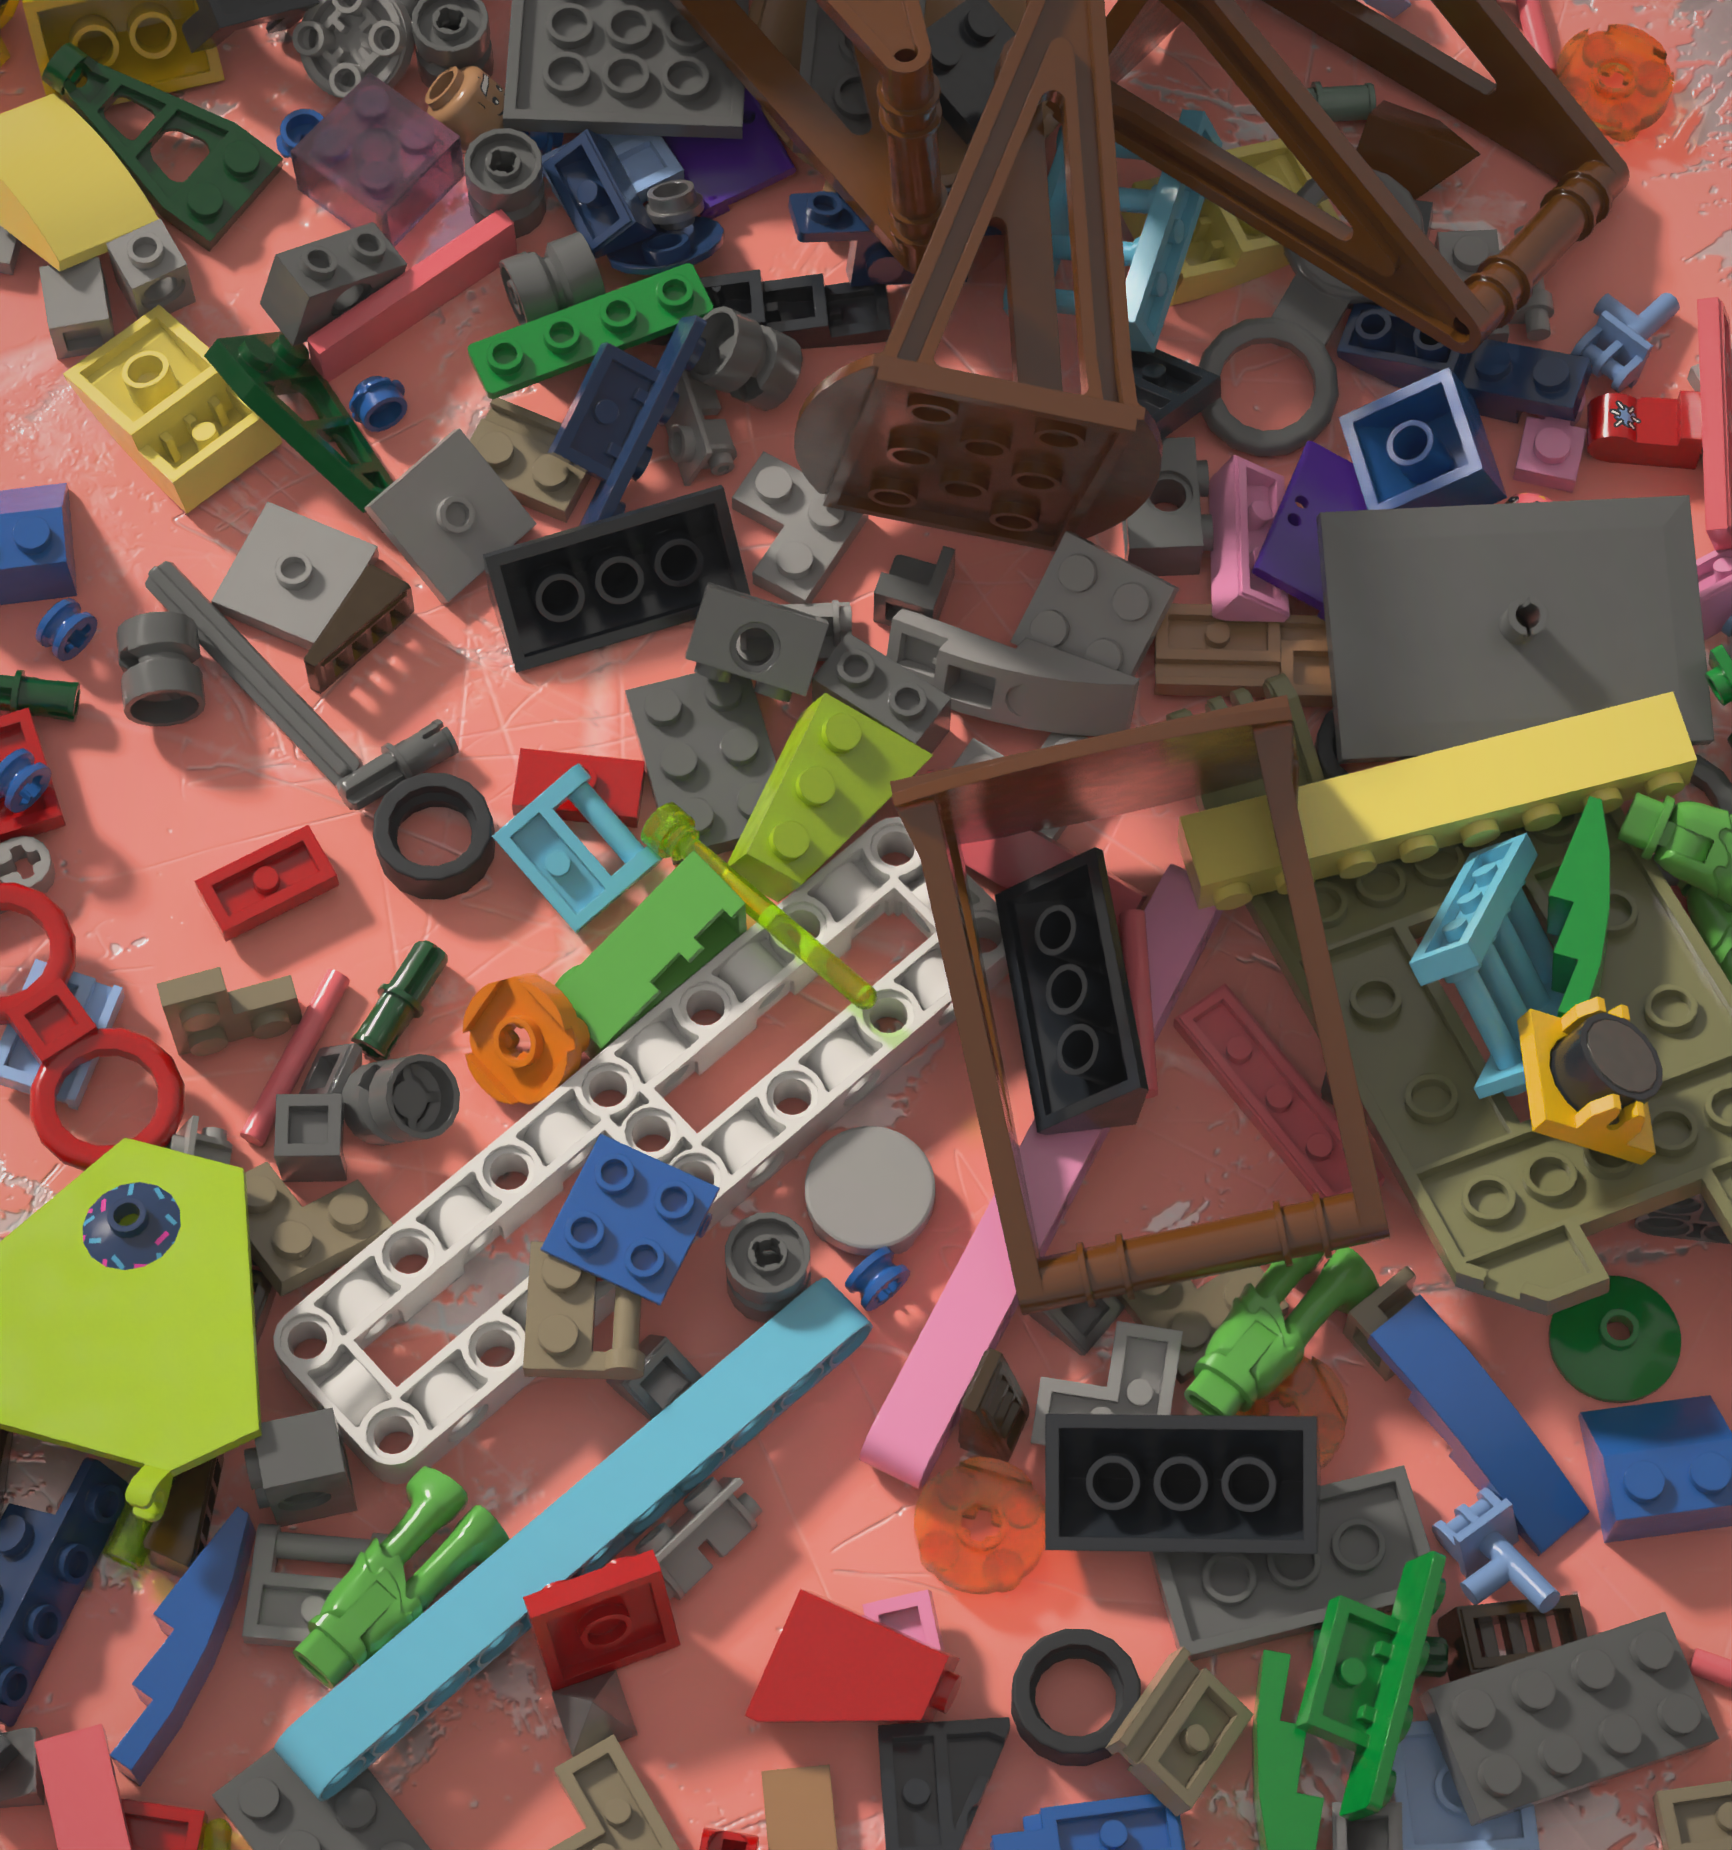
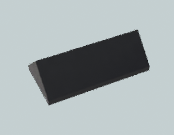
(613, 577)
(1072, 998)
(1182, 1483)

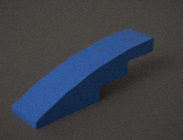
(1478, 1423)
(196, 1621)

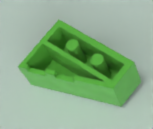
(654, 951)

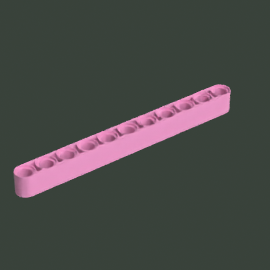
(982, 1289)

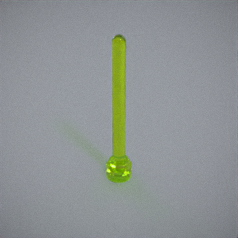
(673, 835)

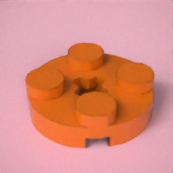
(553, 1030)

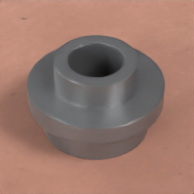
(674, 204)

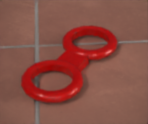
(65, 1036)

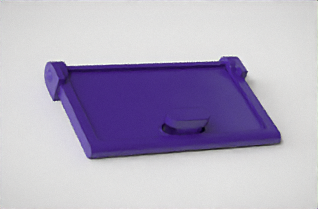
(733, 168)
(1291, 547)

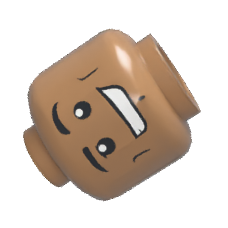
(466, 102)

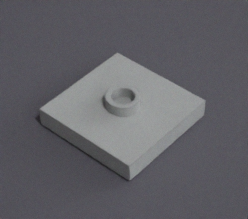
(449, 515)
(292, 575)

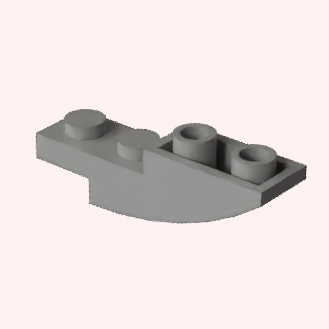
(1014, 686)

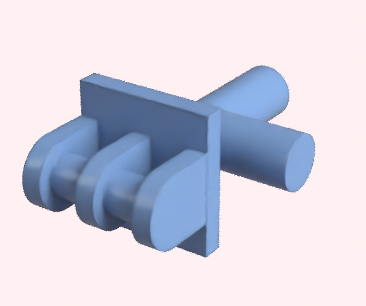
(1620, 337)
(1483, 1546)

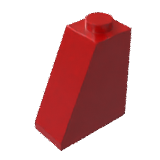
(850, 1669)

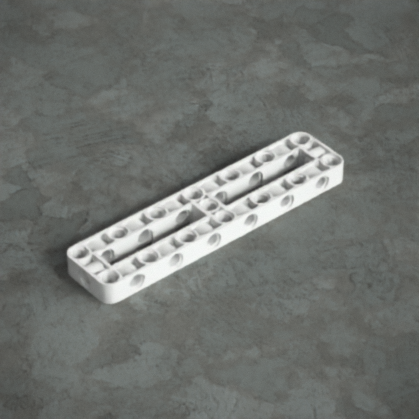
(554, 1139)

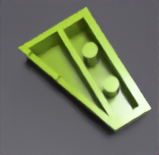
(820, 794)

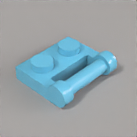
(561, 863)

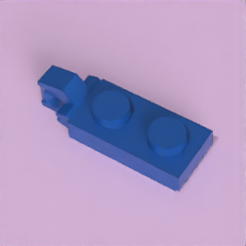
(1107, 1824)

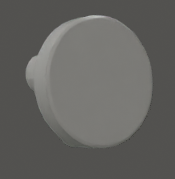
(351, 38)
(869, 1191)

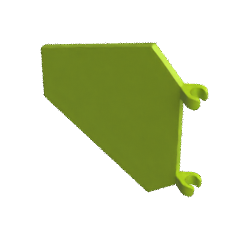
(138, 1359)

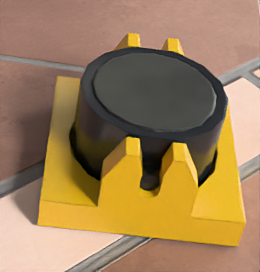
(1593, 1081)

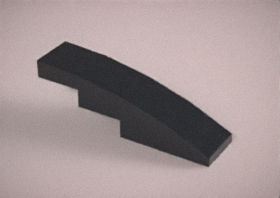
(804, 308)

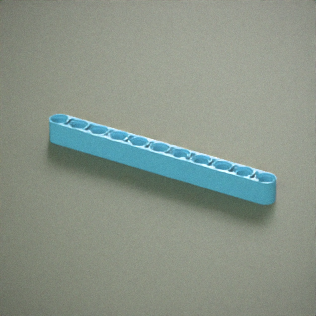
(571, 1538)

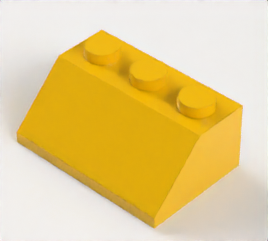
(127, 36)

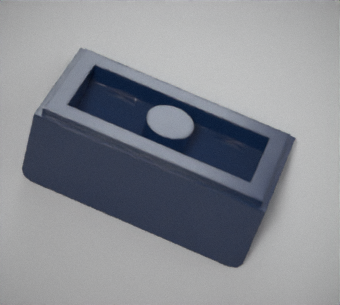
(598, 194)

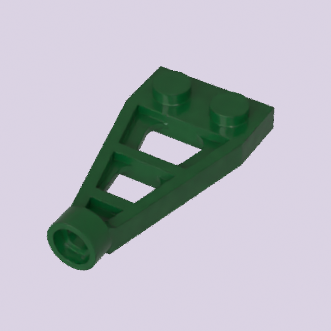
(215, 191)
(269, 366)

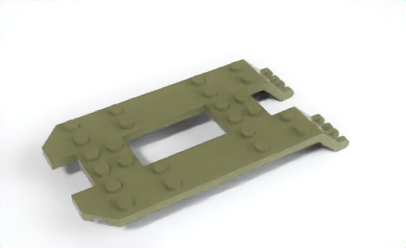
(1488, 1190)

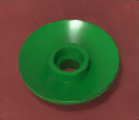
(1611, 1367)

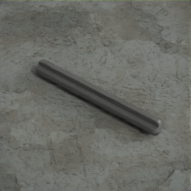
(254, 673)

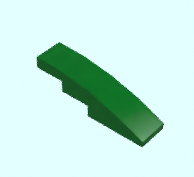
(1581, 910)
(1281, 1814)

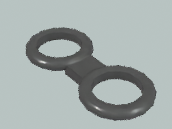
(1302, 324)

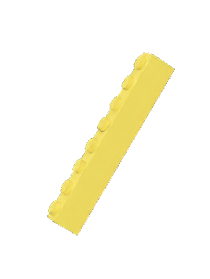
(1444, 799)

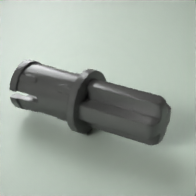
(396, 764)

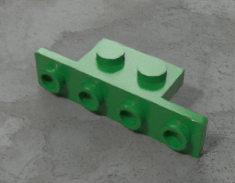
(575, 333)
(1366, 1679)

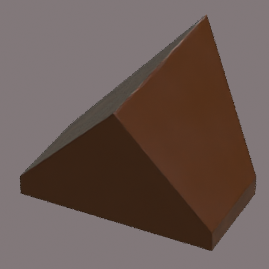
(1412, 147)

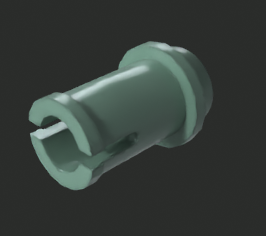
(1345, 102)

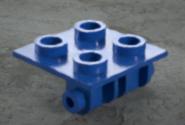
(631, 1219)

